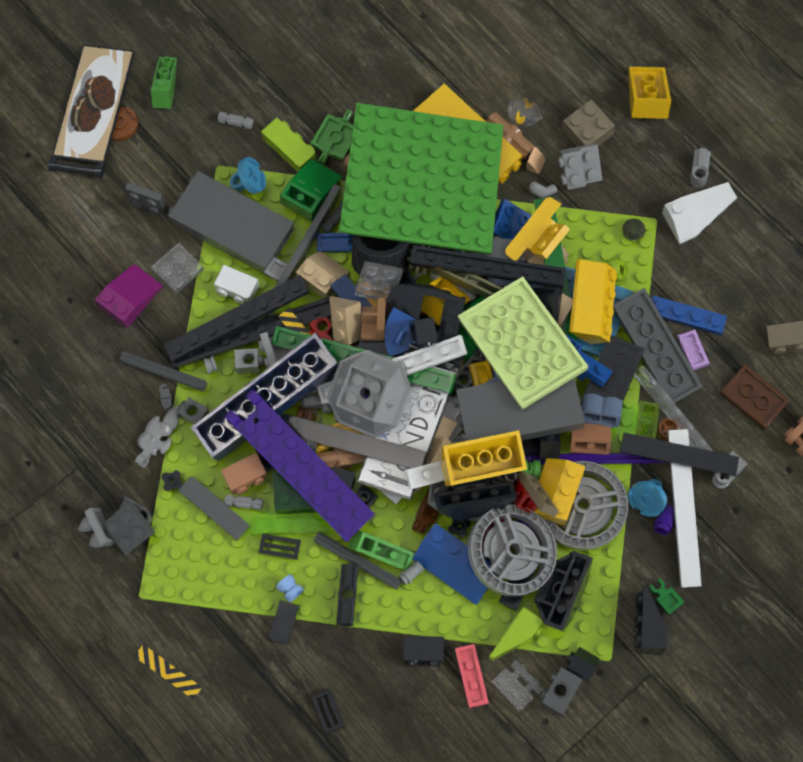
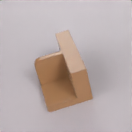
(373, 322)

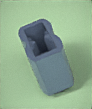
(602, 410)

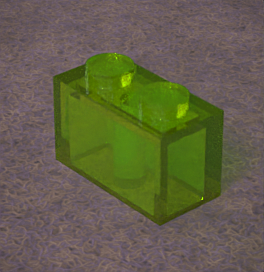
(647, 419)

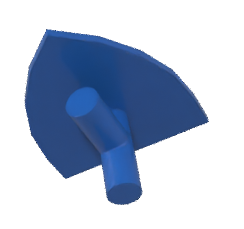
(397, 332)

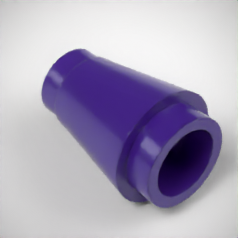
(664, 521)

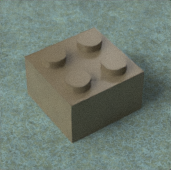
(588, 125)

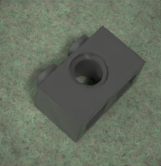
(556, 703)

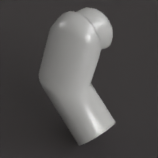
(541, 191)

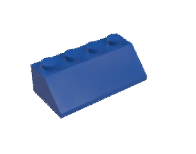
(449, 562)

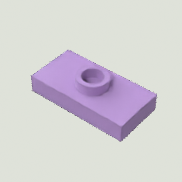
(693, 349)

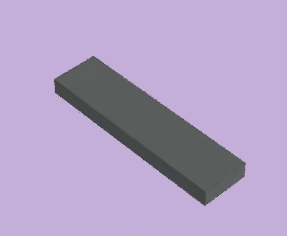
(214, 508)

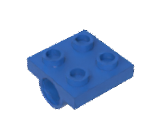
(509, 220)

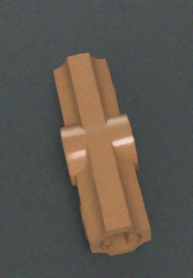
(513, 135)
(341, 459)

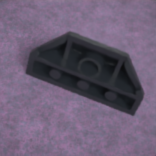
(474, 497)
(563, 590)

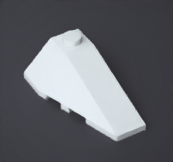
(693, 212)

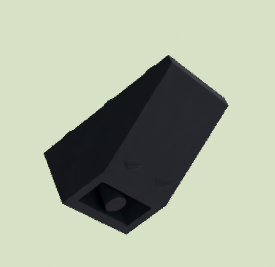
(650, 625)

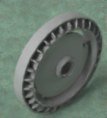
(598, 512)
(503, 562)

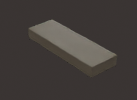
(537, 493)

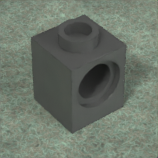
(190, 404)

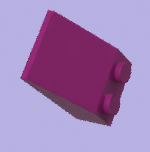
(128, 295)

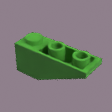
(164, 83)

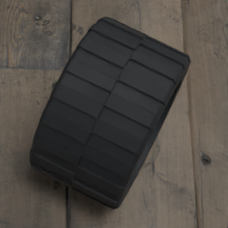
(379, 251)

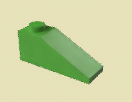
(381, 550)

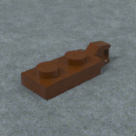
(425, 516)

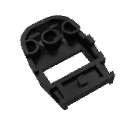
(409, 299)

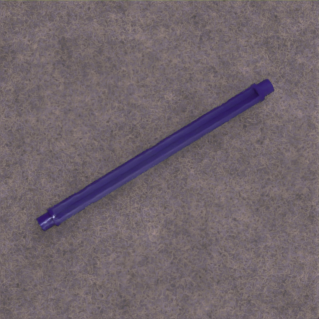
(612, 458)

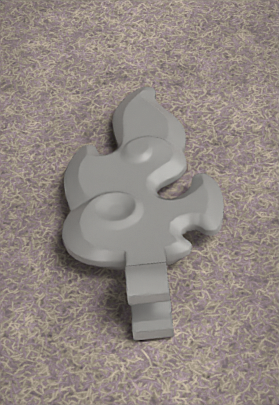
(150, 439)

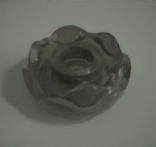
(629, 233)

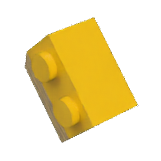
(649, 92)

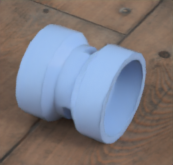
(289, 588)

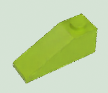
(520, 632)

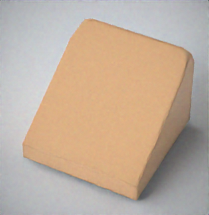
(535, 161)

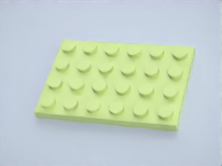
(522, 343)

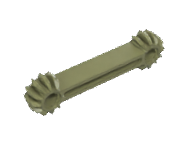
(470, 282)

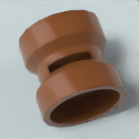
(664, 426)

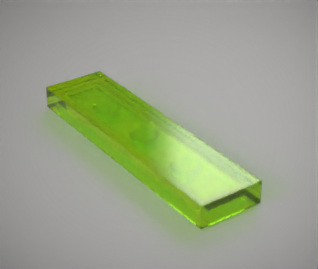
(288, 524)

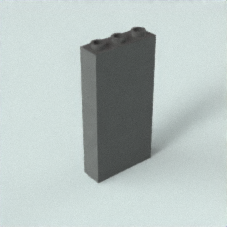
(231, 221)
(493, 411)

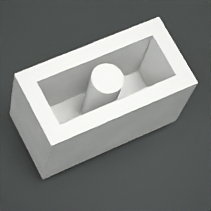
(236, 285)

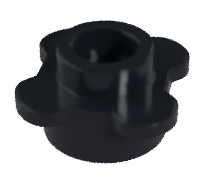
(177, 484)
(460, 531)

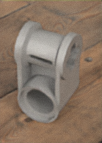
(719, 483)

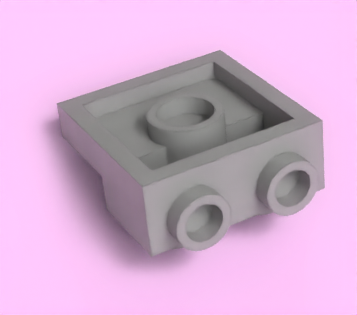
(580, 166)

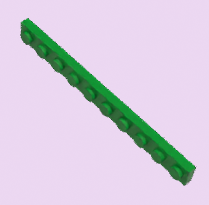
(429, 377)

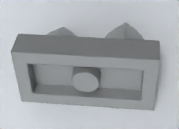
(93, 521)

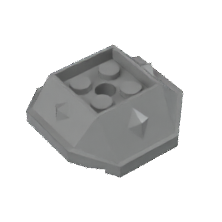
(387, 398)

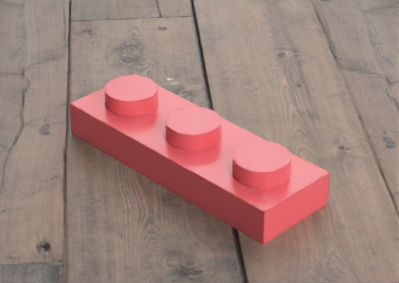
(471, 676)

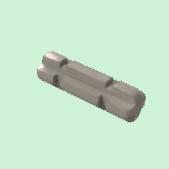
(235, 120)
(243, 502)

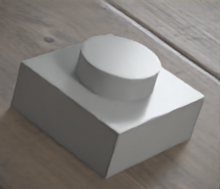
(275, 269)

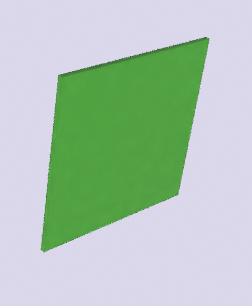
(422, 179)

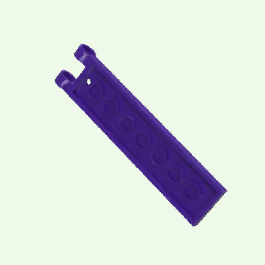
(302, 468)

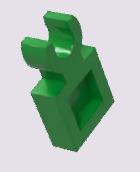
(667, 599)

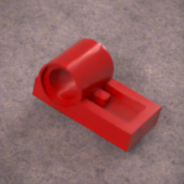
(315, 324)

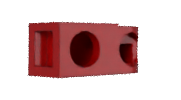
(523, 498)

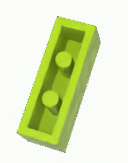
(288, 144)

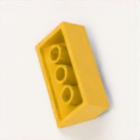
(593, 301)
(482, 458)

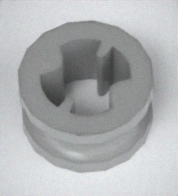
(210, 364)

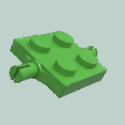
(334, 137)

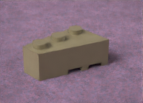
(786, 337)

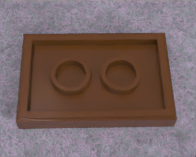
(754, 397)

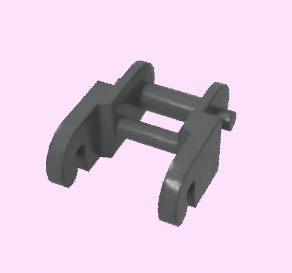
(166, 397)

